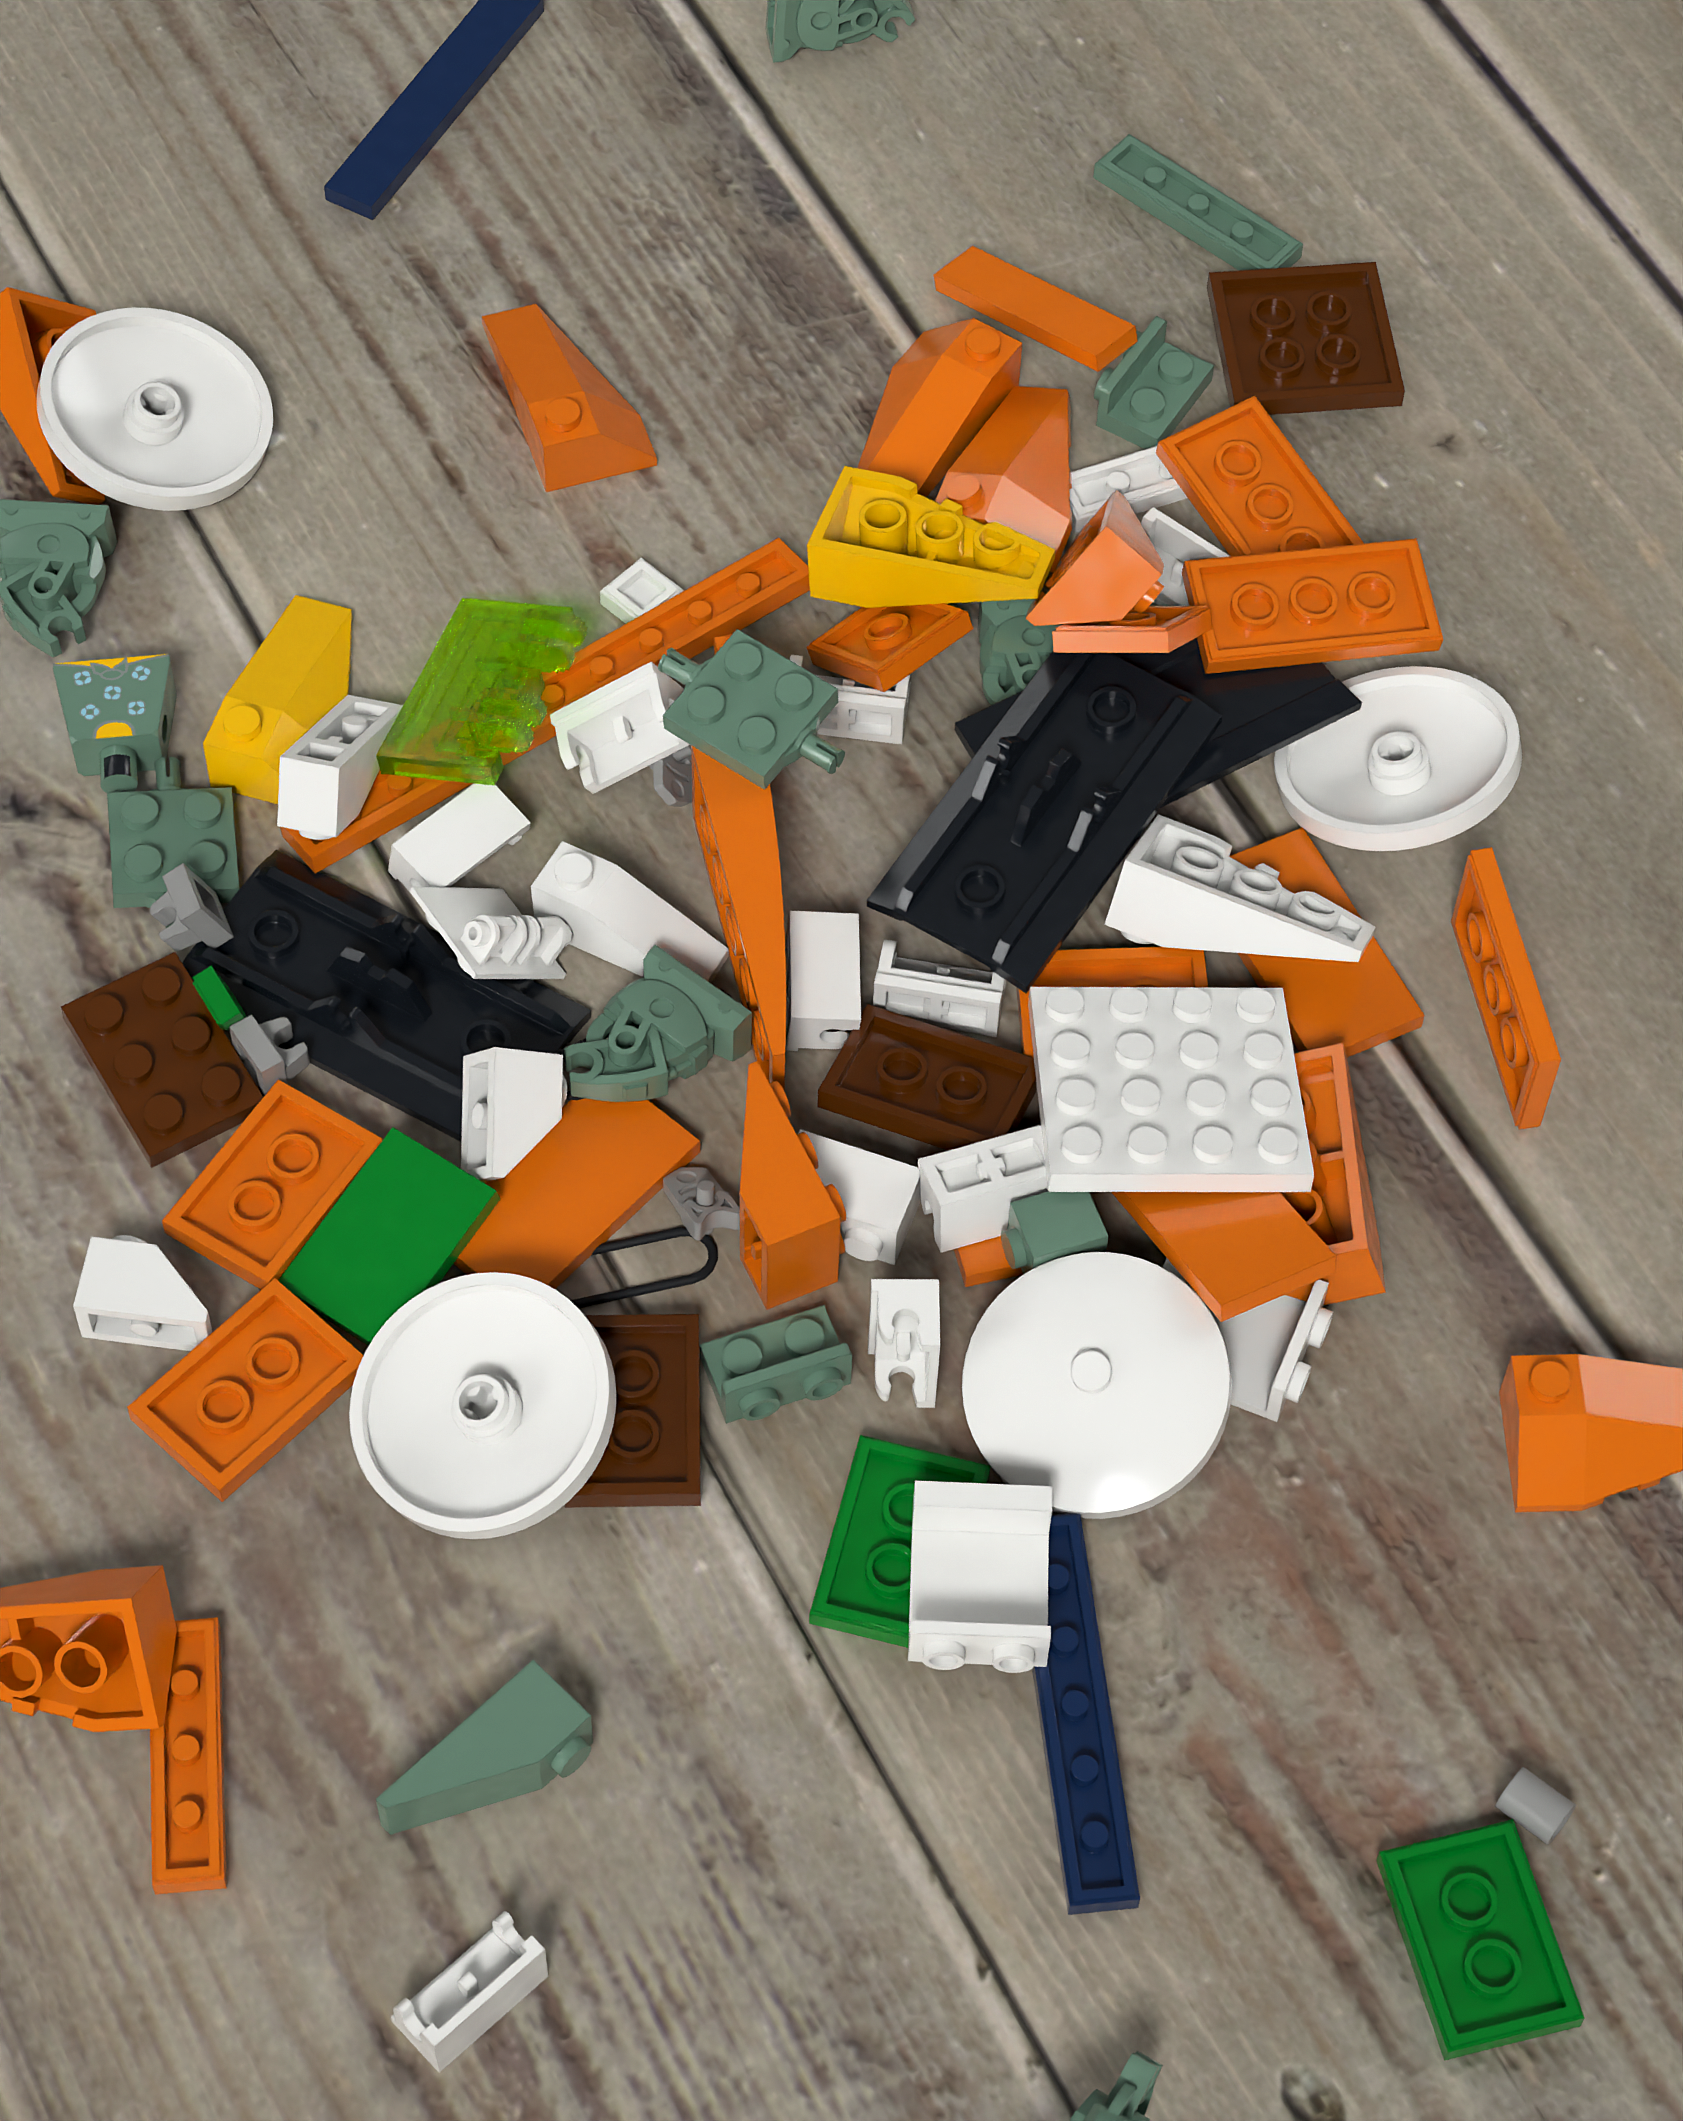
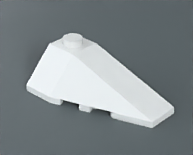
(1192, 895)

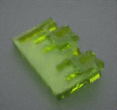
(480, 691)

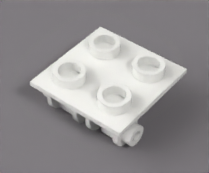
(493, 935)

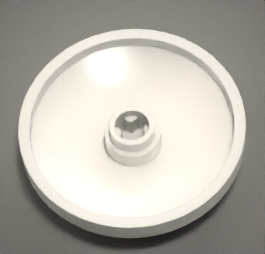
(154, 409)
(1408, 766)
(1097, 1383)
(482, 1405)

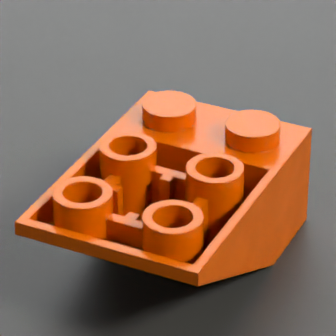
(785, 1210)

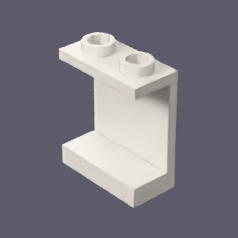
(1269, 1348)
(979, 1575)

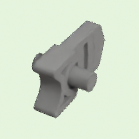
(674, 777)
(700, 1201)

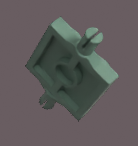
(751, 709)
(166, 828)

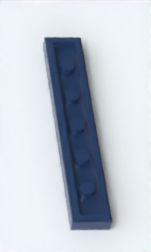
(430, 104)
(1081, 1737)

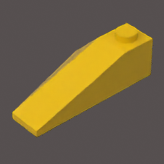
(897, 548)
(279, 697)

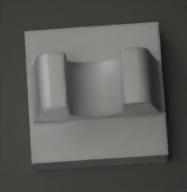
(192, 910)
(260, 1053)

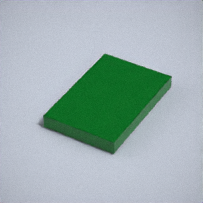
(388, 1236)
(869, 1553)
(1479, 1939)

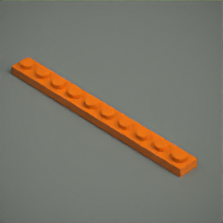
(685, 622)

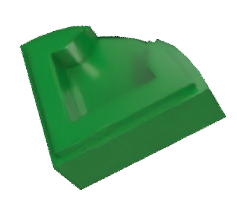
(218, 998)

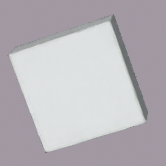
(637, 591)

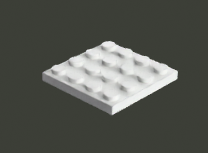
(1168, 1090)

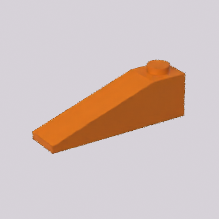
(27, 333)
(940, 400)
(565, 406)
(1019, 468)
(1102, 571)
(1340, 1194)
(1588, 1428)
(90, 1648)

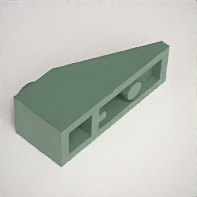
(497, 1753)

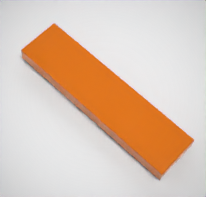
(1036, 308)
(190, 1768)

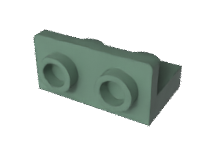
(1150, 388)
(776, 1365)

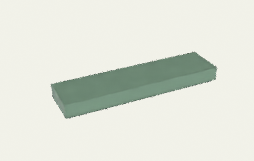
(1195, 208)

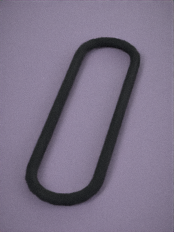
(655, 1286)

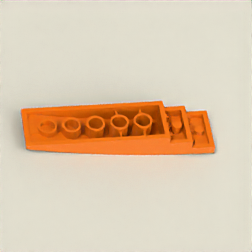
(744, 873)

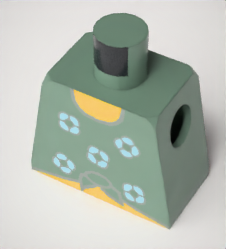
(117, 715)

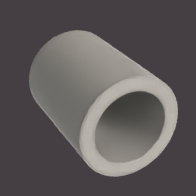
(1535, 1805)

